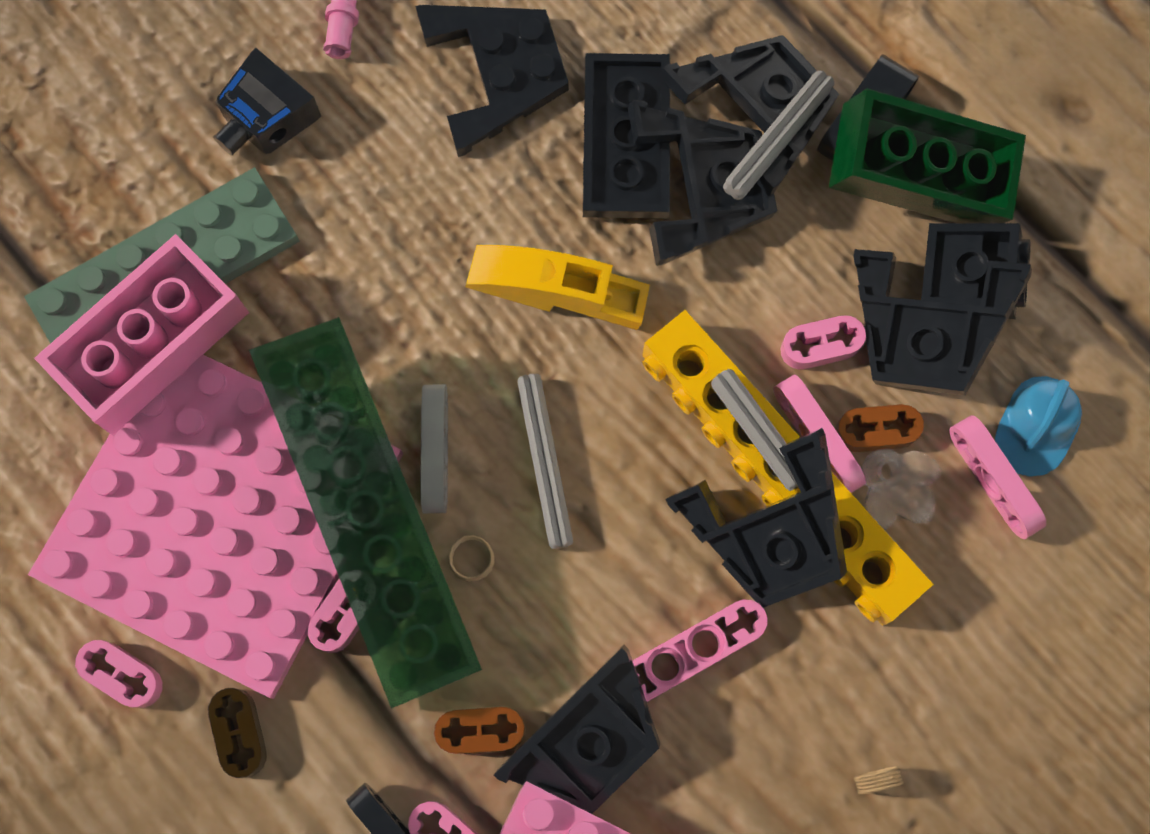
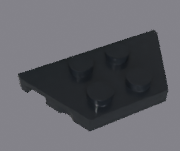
(590, 739)

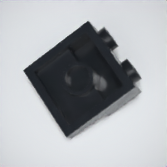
(960, 256)

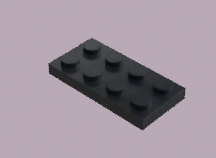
(617, 174)

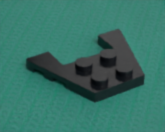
(514, 59)
(762, 82)
(707, 157)
(931, 341)
(784, 544)

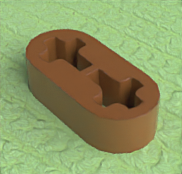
(878, 418)
(479, 717)

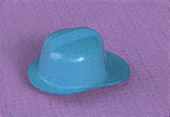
(1039, 425)

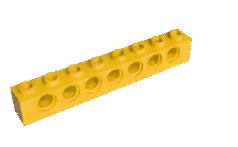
(686, 340)

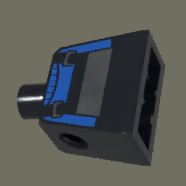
(263, 106)

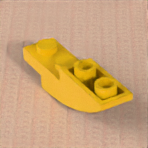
(560, 280)

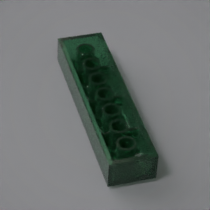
(365, 512)

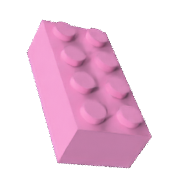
(142, 335)

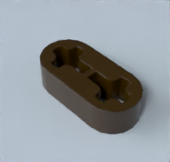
(226, 736)

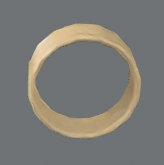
(487, 570)
(882, 780)

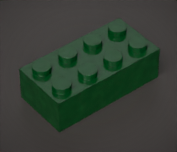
(926, 160)

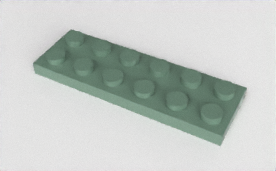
(226, 229)

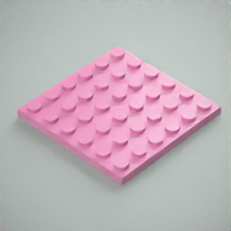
(198, 530)

